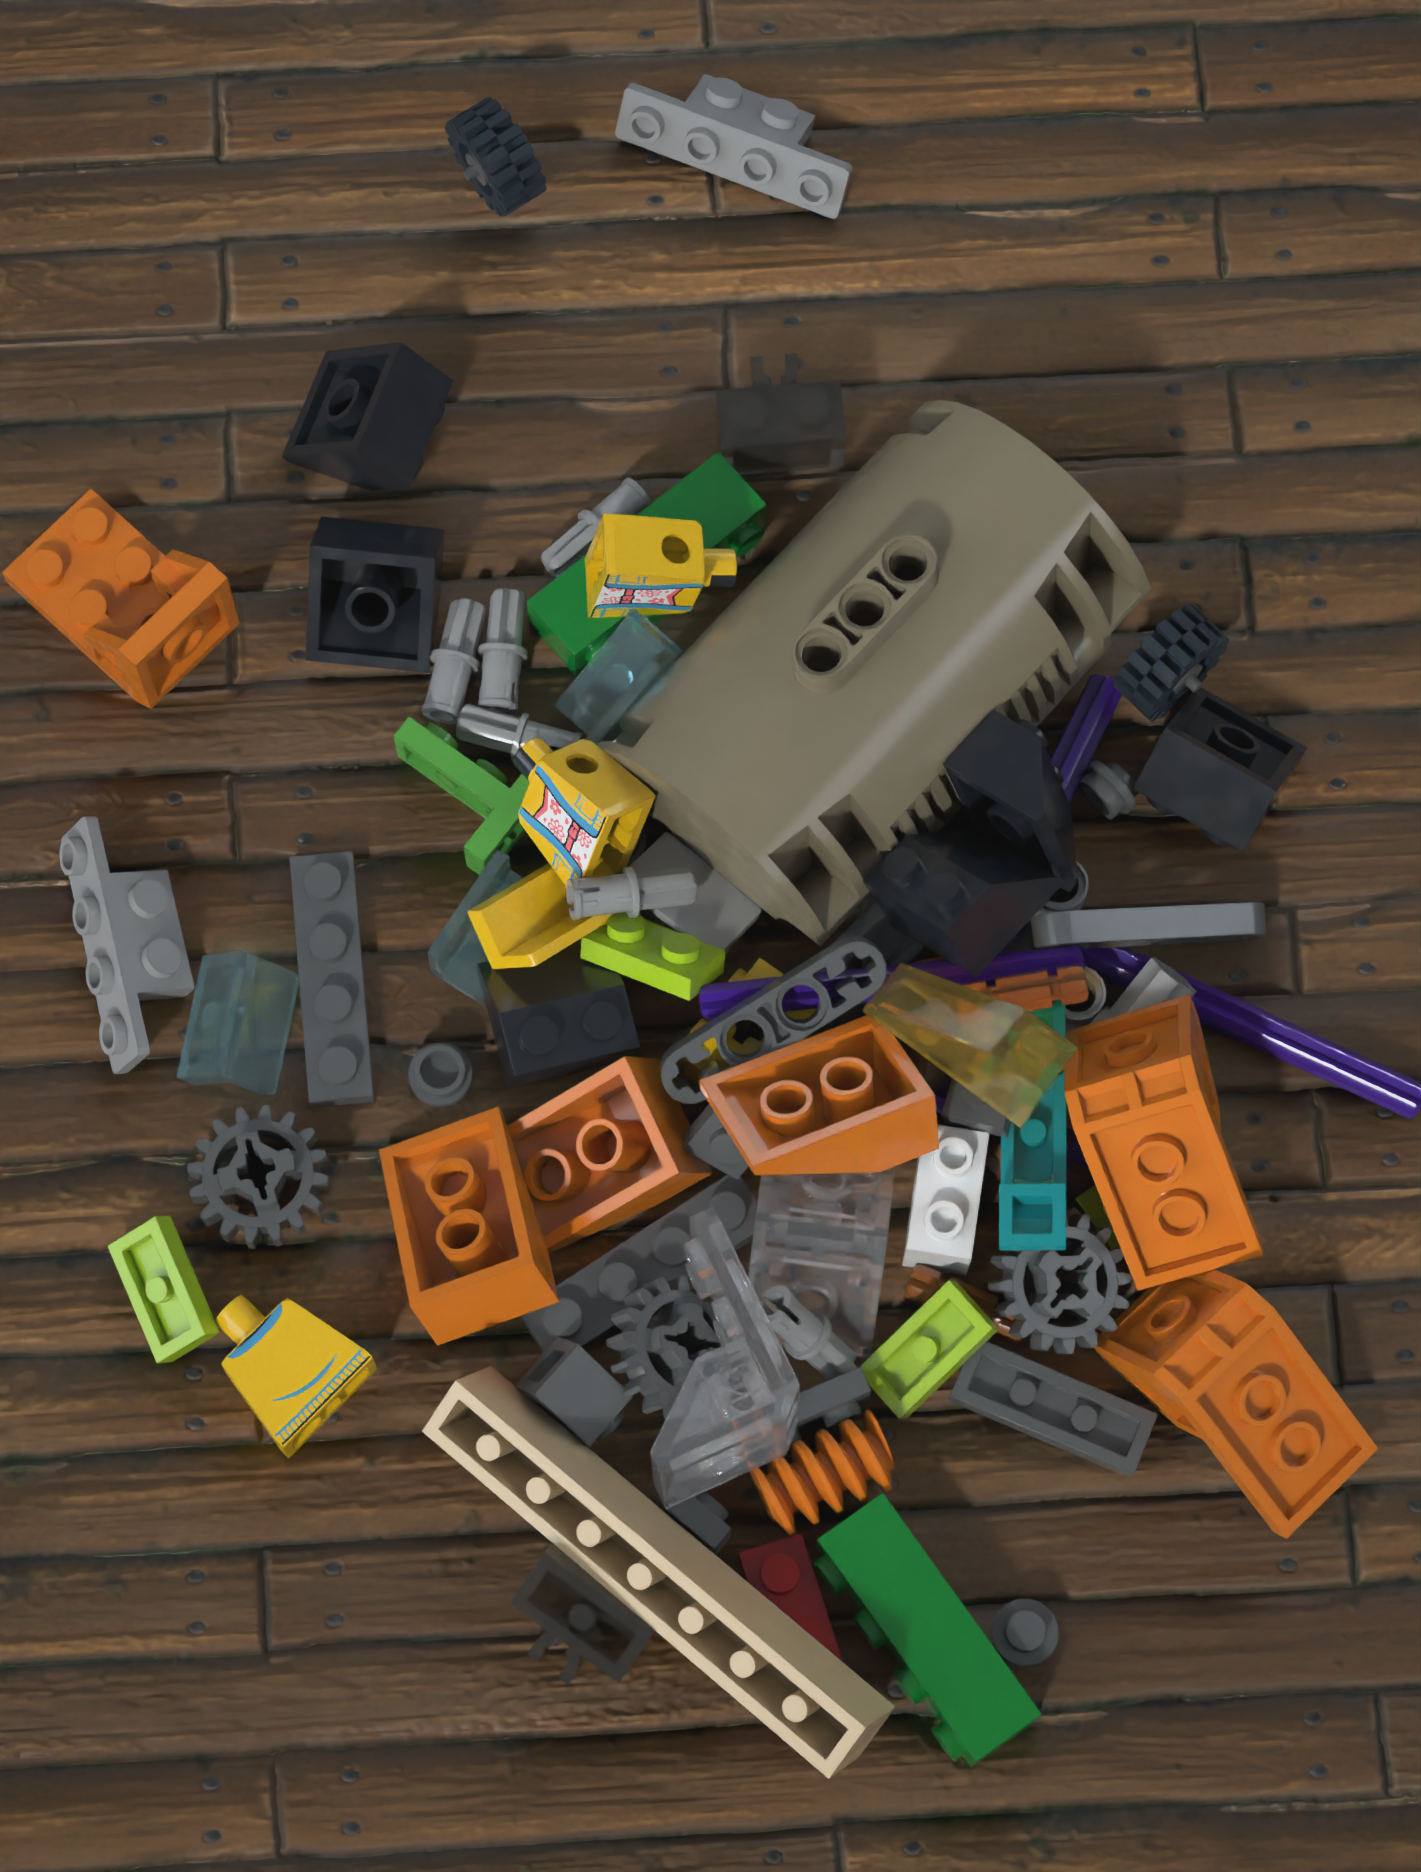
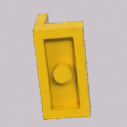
(529, 921)

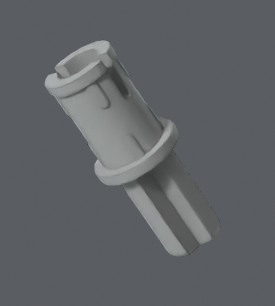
(575, 543)
(503, 652)
(454, 661)
(508, 732)
(631, 892)
(808, 1334)

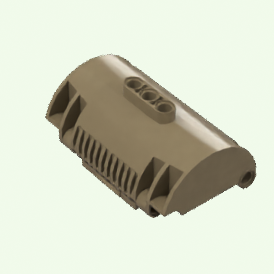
(816, 776)

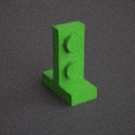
(474, 784)

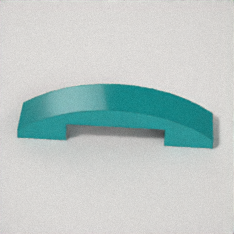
(1036, 1168)

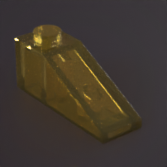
(975, 1039)

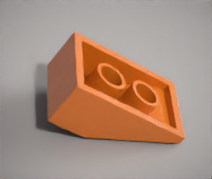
(827, 1104)
(604, 1151)
(466, 1227)

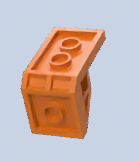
(123, 599)
(1156, 1145)
(1245, 1386)

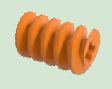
(825, 1473)

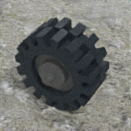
(496, 156)
(1171, 662)

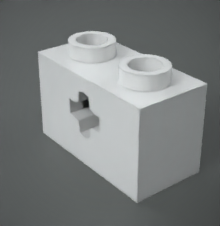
(946, 1202)

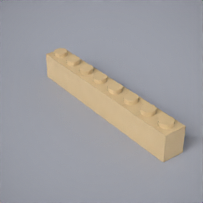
(659, 1570)

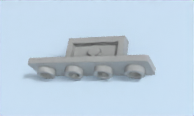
(739, 139)
(128, 939)

